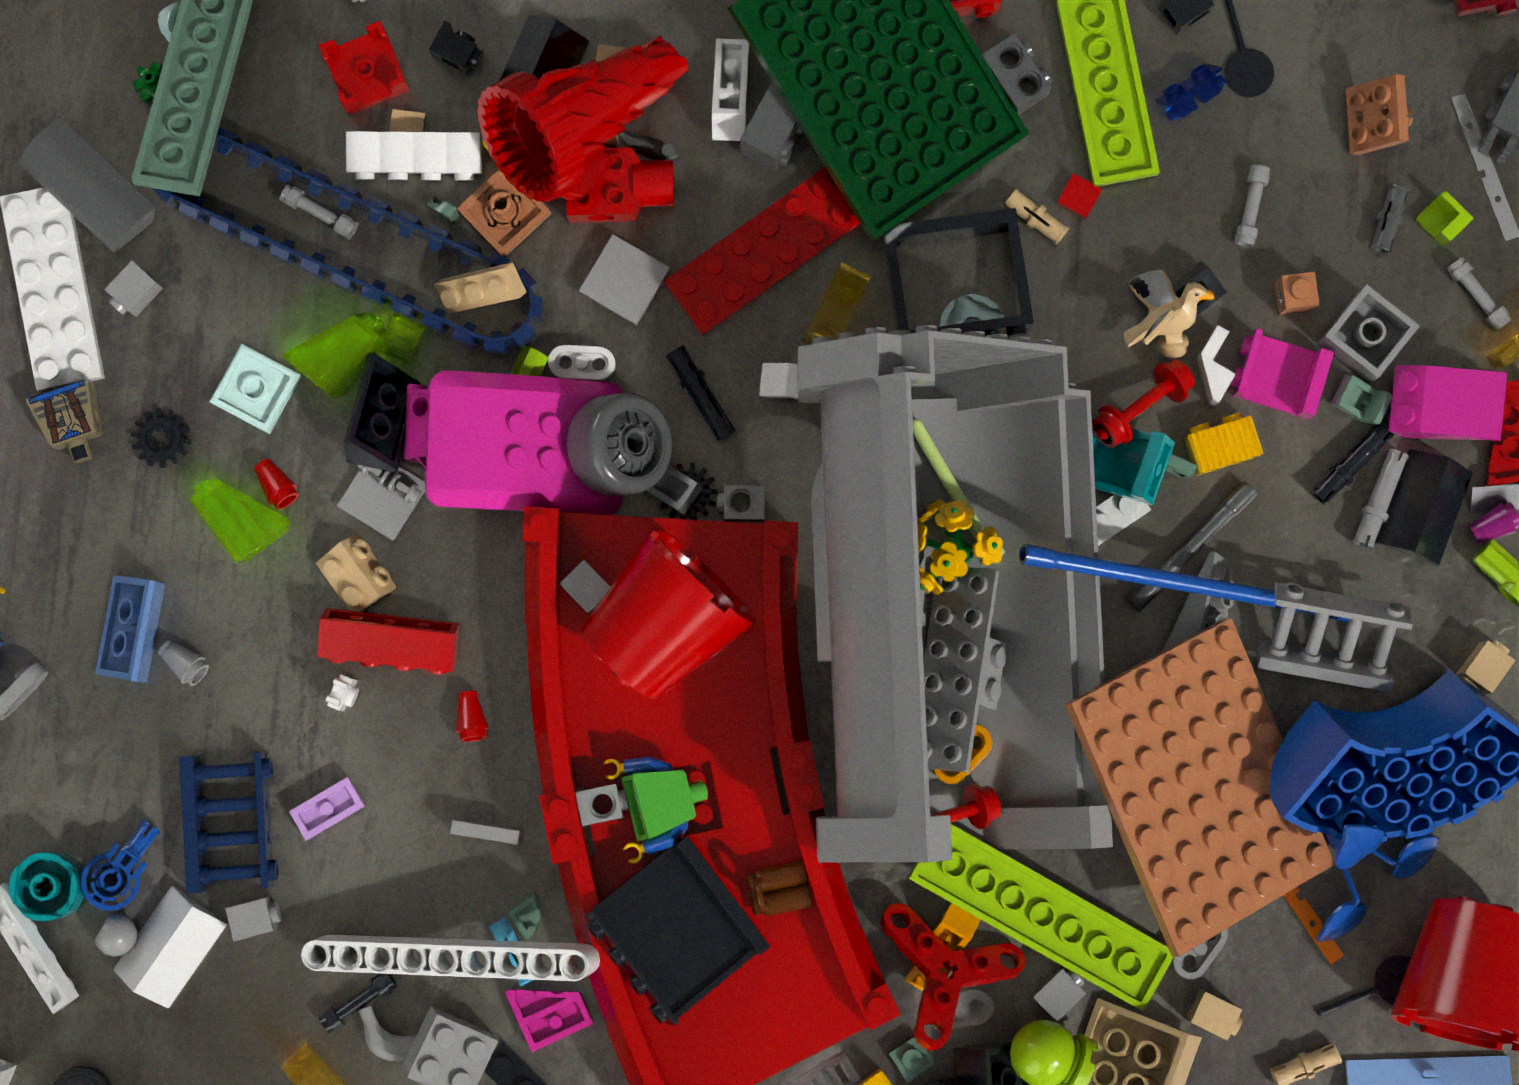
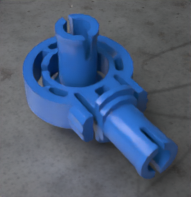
(117, 872)

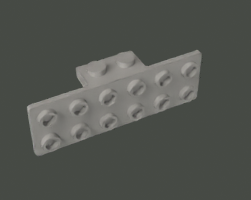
(960, 666)

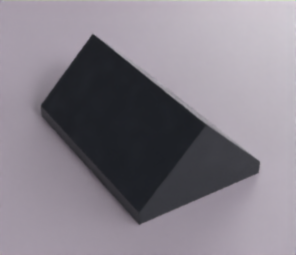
(544, 47)
(378, 416)
(1424, 506)

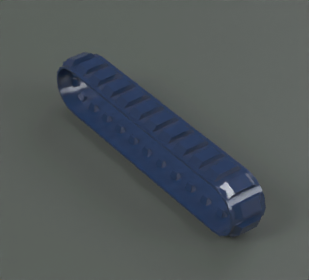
(345, 279)

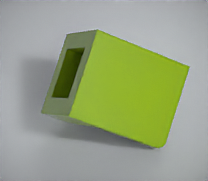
(1444, 218)

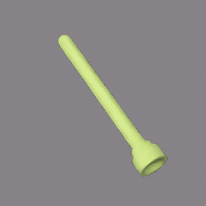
(944, 473)

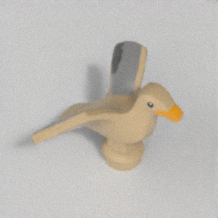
(1167, 312)

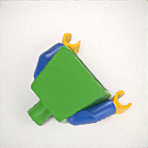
(657, 801)

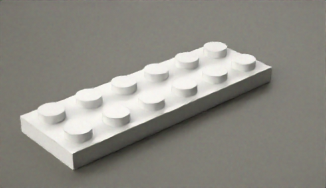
(51, 289)

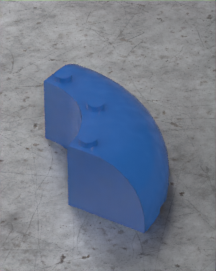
(1397, 765)

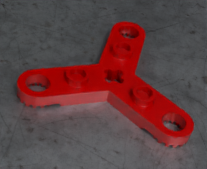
(939, 992)

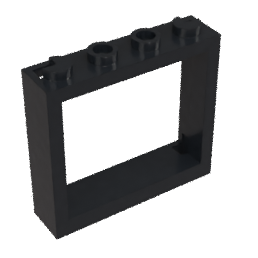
(956, 228)

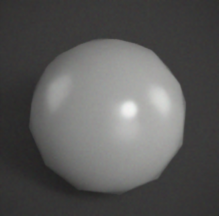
(116, 935)

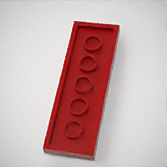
(762, 252)

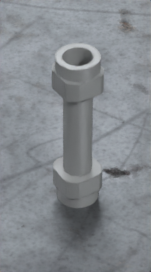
(1257, 178)
(294, 198)
(1497, 315)

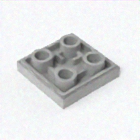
(624, 280)

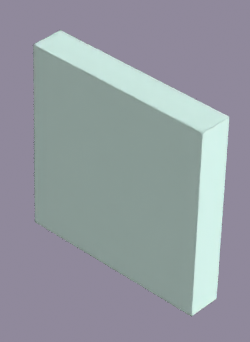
(255, 388)

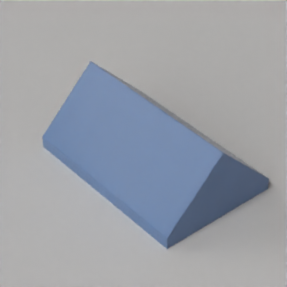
(130, 628)

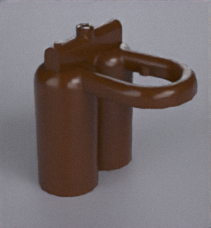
(779, 889)

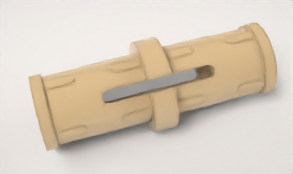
(1054, 231)
(1306, 1065)

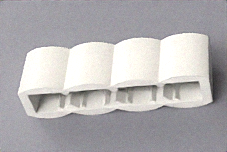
(414, 154)

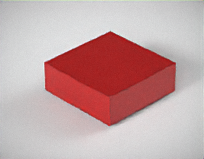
(1079, 196)

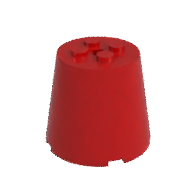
(663, 617)
(1464, 975)

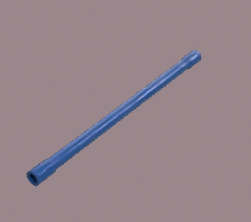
(1049, 558)

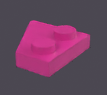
(548, 1014)

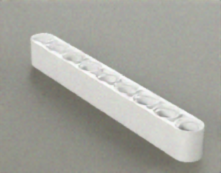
(463, 952)

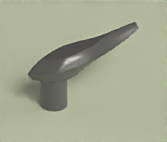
(649, 146)

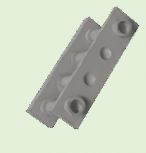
(1329, 666)

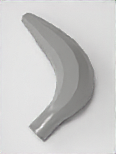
(380, 1041)

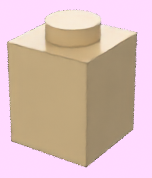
(1486, 666)
(1215, 1015)

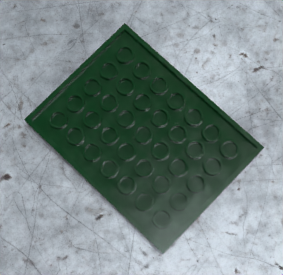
(883, 96)

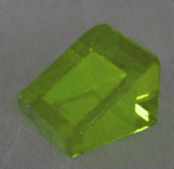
(403, 338)

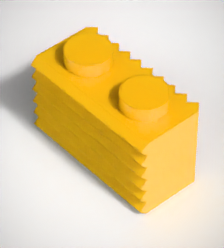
(1223, 444)

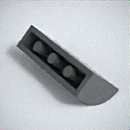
(87, 185)

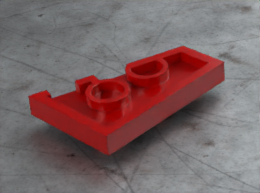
(1504, 454)

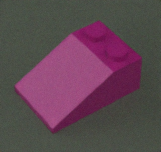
(1447, 403)

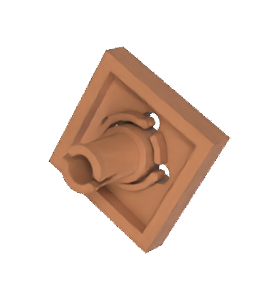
(1384, 117)
(479, 210)

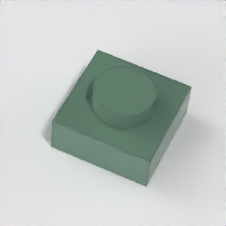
(911, 1058)

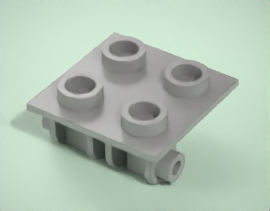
(383, 498)

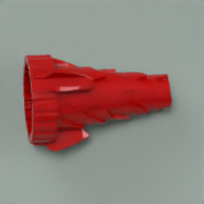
(552, 127)

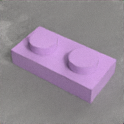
(327, 808)

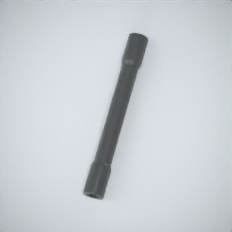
(1229, 508)

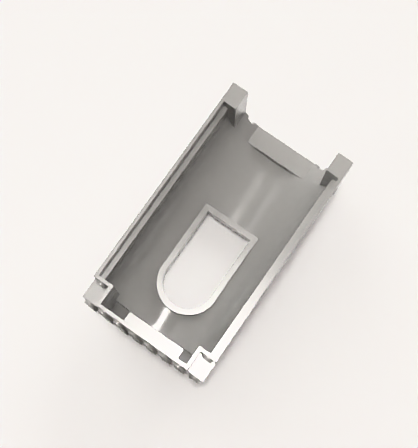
(1026, 466)

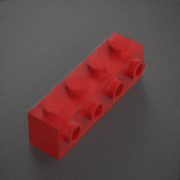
(388, 641)

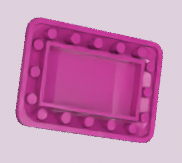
(505, 442)

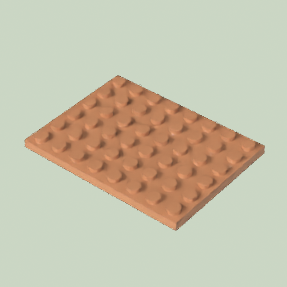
(1187, 778)

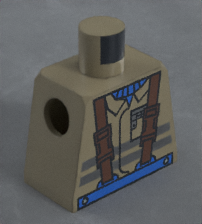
(69, 417)

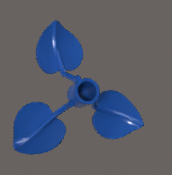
(1354, 846)

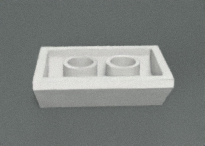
(169, 948)

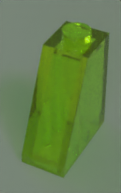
(339, 353)
(238, 520)

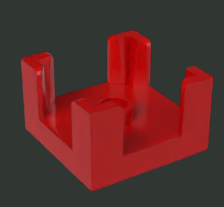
(365, 69)

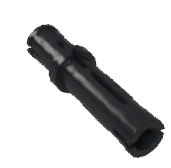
(706, 402)
(1344, 471)

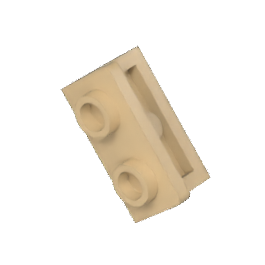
(355, 574)

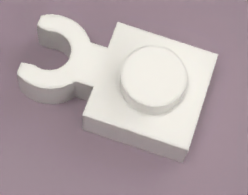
(343, 693)

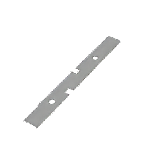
(1491, 181)

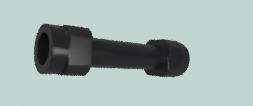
(334, 1018)

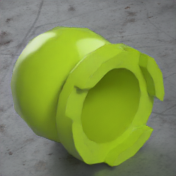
(1049, 1055)

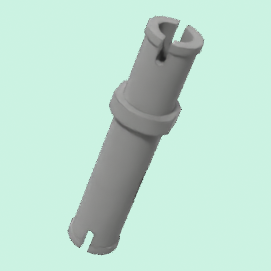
(1380, 499)

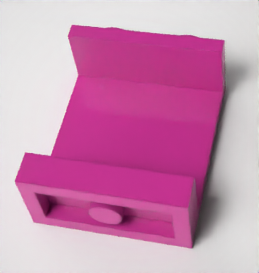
(1281, 375)

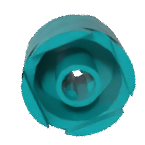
(38, 902)

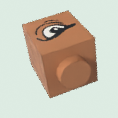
(1296, 293)

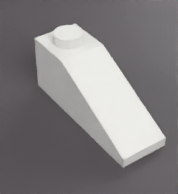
(730, 89)

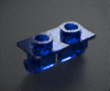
(1179, 96)

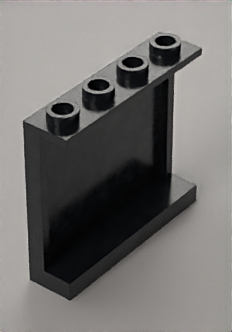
(675, 930)

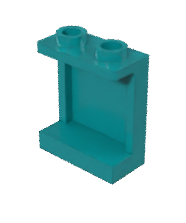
(1133, 468)

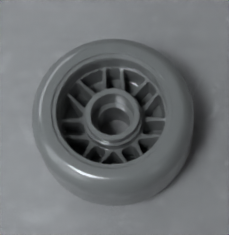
(619, 444)

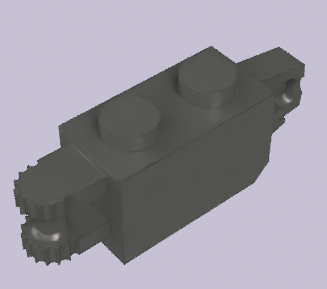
(1503, 119)

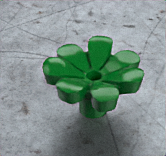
(148, 81)

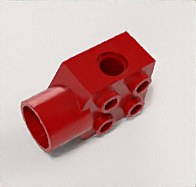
(625, 189)

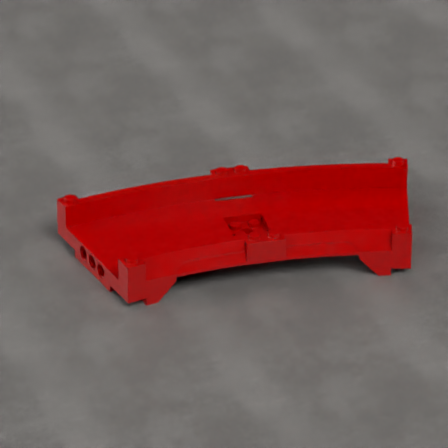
(718, 728)

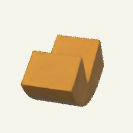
(955, 930)

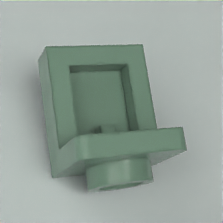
(1361, 400)

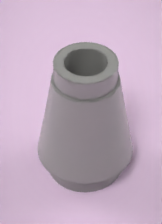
(183, 662)

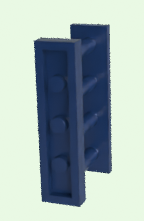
(199, 840)

